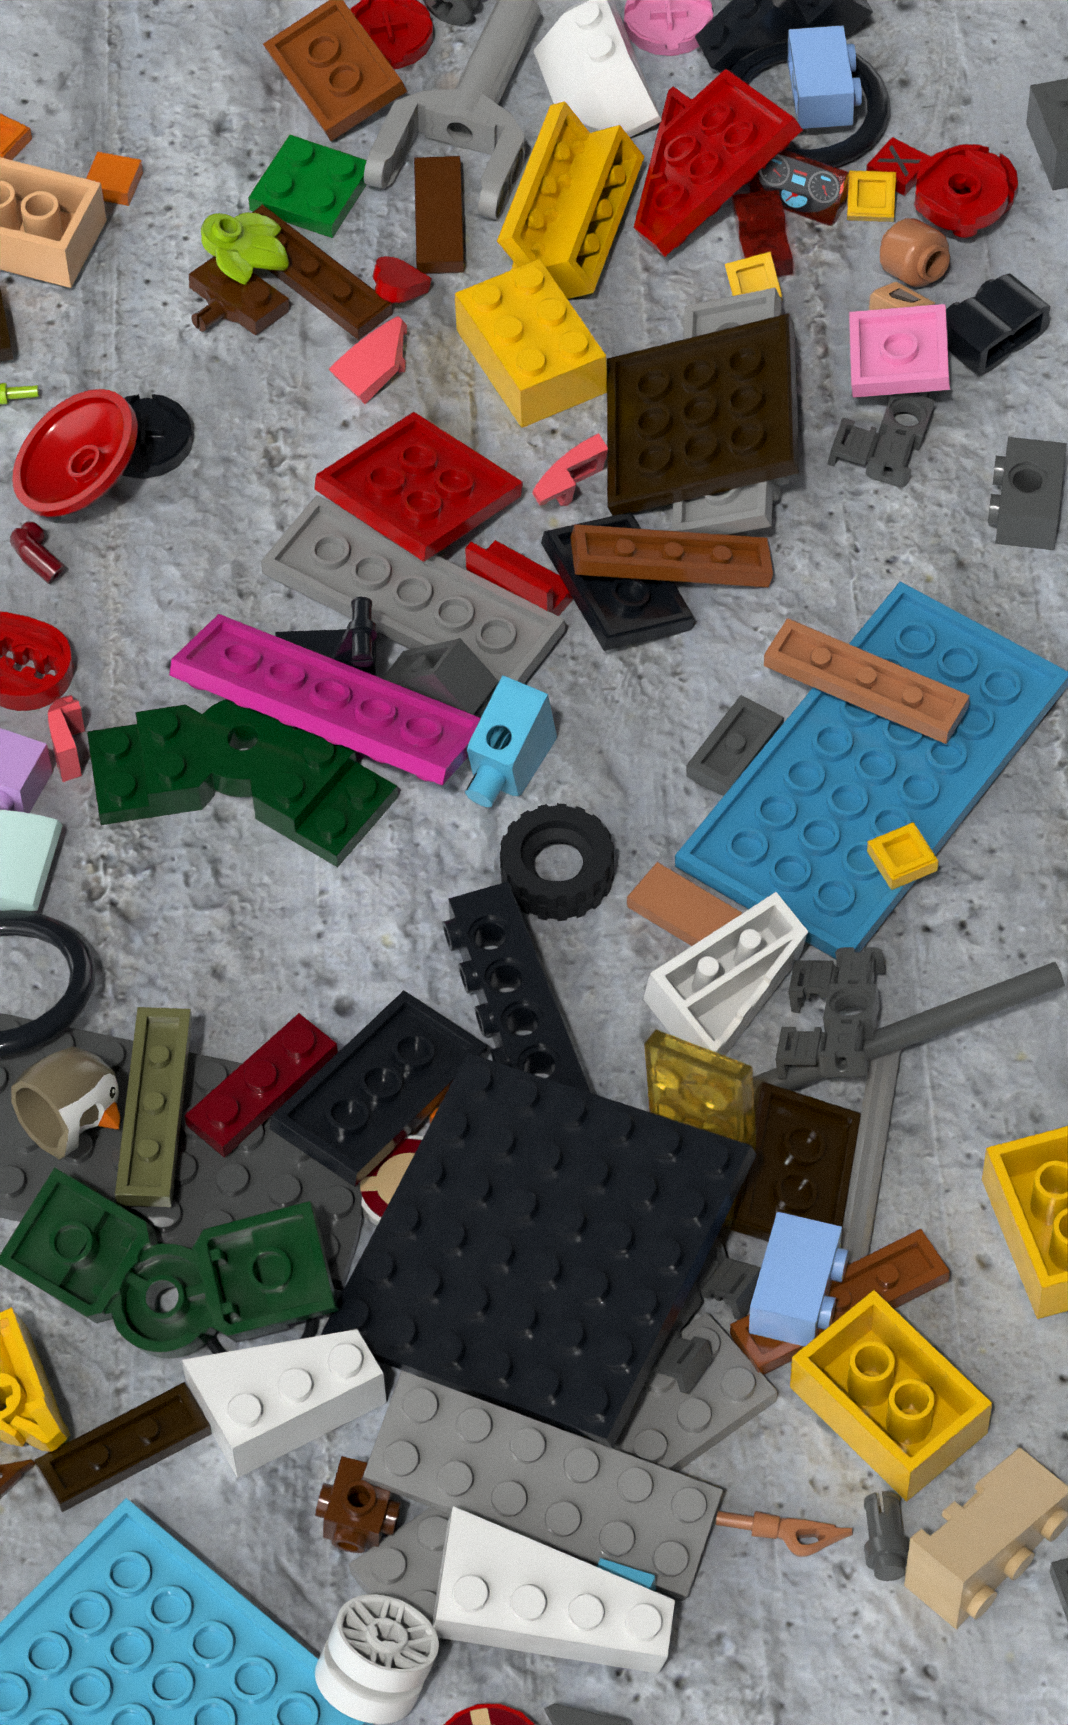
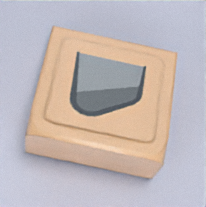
(896, 296)

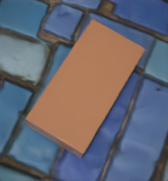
(679, 905)

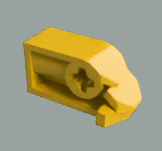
(25, 1390)

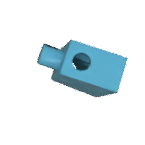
(509, 741)

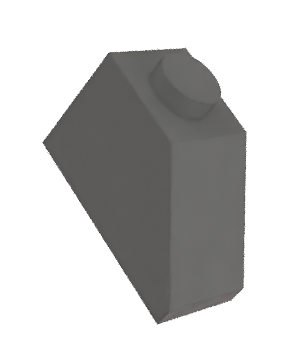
(445, 673)

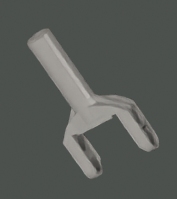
(467, 114)

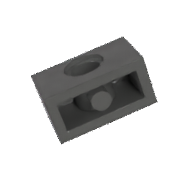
(1029, 494)

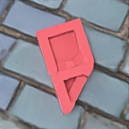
(372, 360)
(571, 468)
(64, 721)

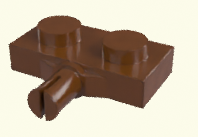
(250, 305)

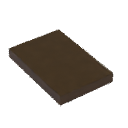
(799, 1162)

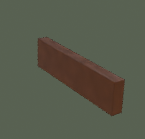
(328, 283)

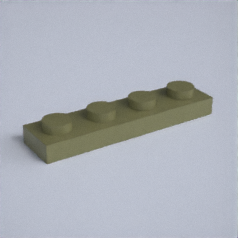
(153, 1107)

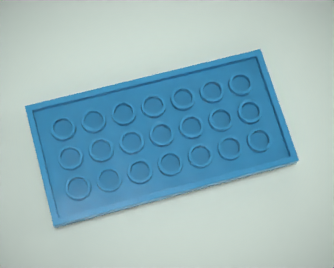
(848, 775)

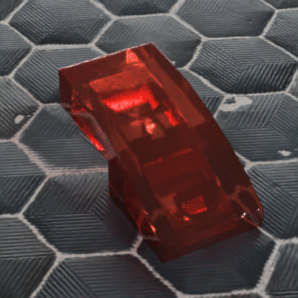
(763, 228)

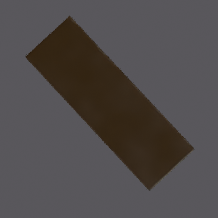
(123, 1447)

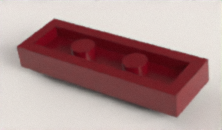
(261, 1085)

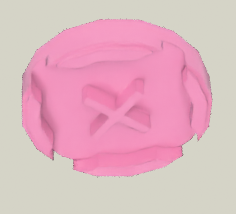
(666, 25)

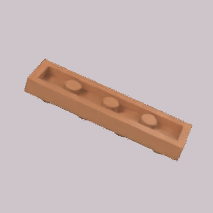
(866, 681)

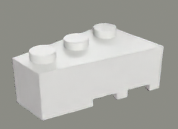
(727, 977)
(283, 1394)

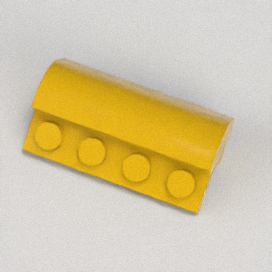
(571, 200)

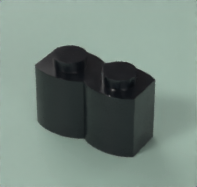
(995, 323)

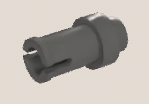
(887, 1548)

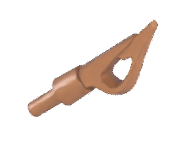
(786, 1529)

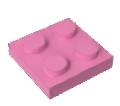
(899, 350)

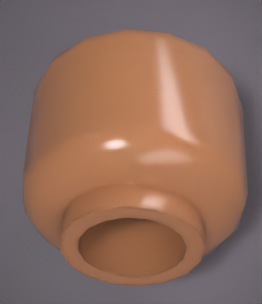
(914, 252)

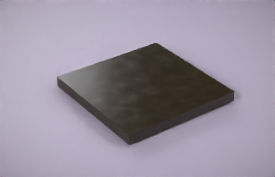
(702, 415)

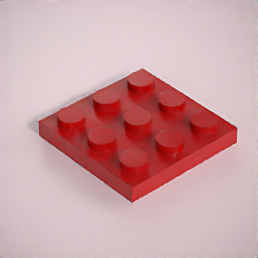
(418, 486)

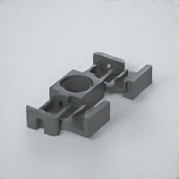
(891, 444)
(844, 987)
(722, 1278)

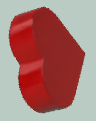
(398, 280)

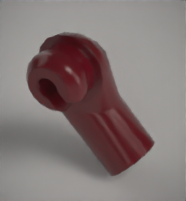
(28, 546)

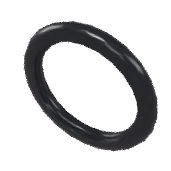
(874, 88)
(80, 985)

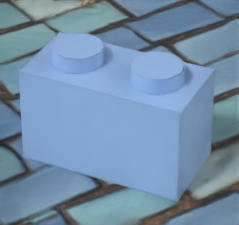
(822, 77)
(796, 1280)

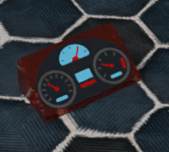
(805, 186)

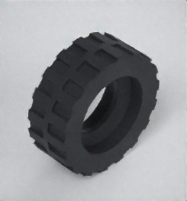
(551, 826)

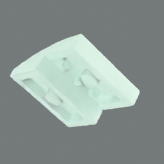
(25, 858)

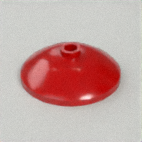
(75, 453)

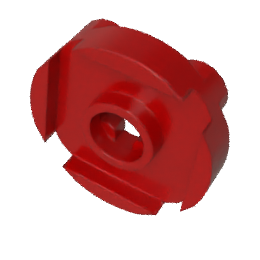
(961, 212)

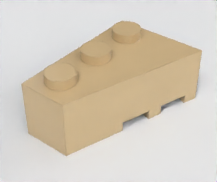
(987, 1538)

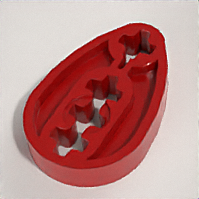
(35, 642)

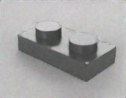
(733, 745)

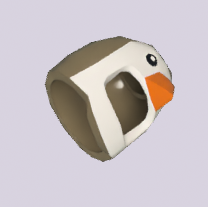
(64, 1098)

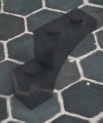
(755, 23)

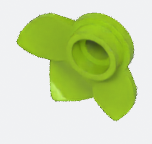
(243, 244)

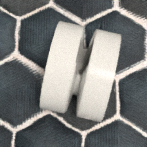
(376, 1659)

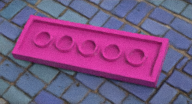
(327, 698)

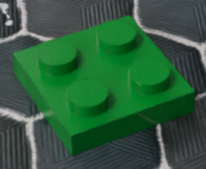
(310, 186)

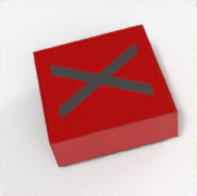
(899, 158)

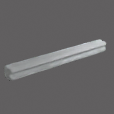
(869, 1155)

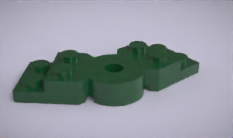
(295, 778)
(108, 1266)

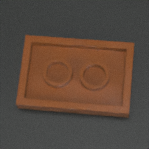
(335, 68)

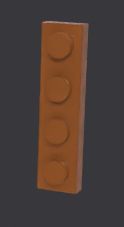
(671, 556)
(895, 1272)

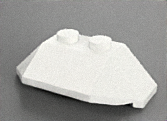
(595, 69)

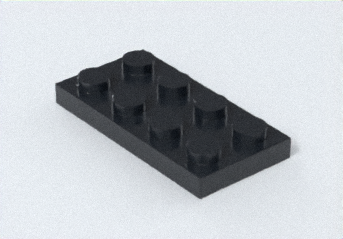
(376, 1088)

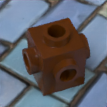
(356, 1510)

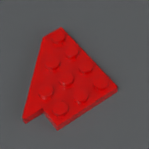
(707, 154)

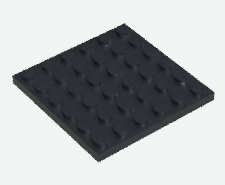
(541, 1247)

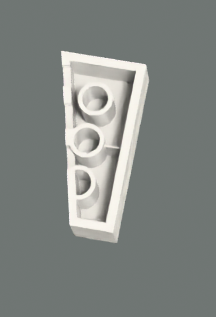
(541, 1601)

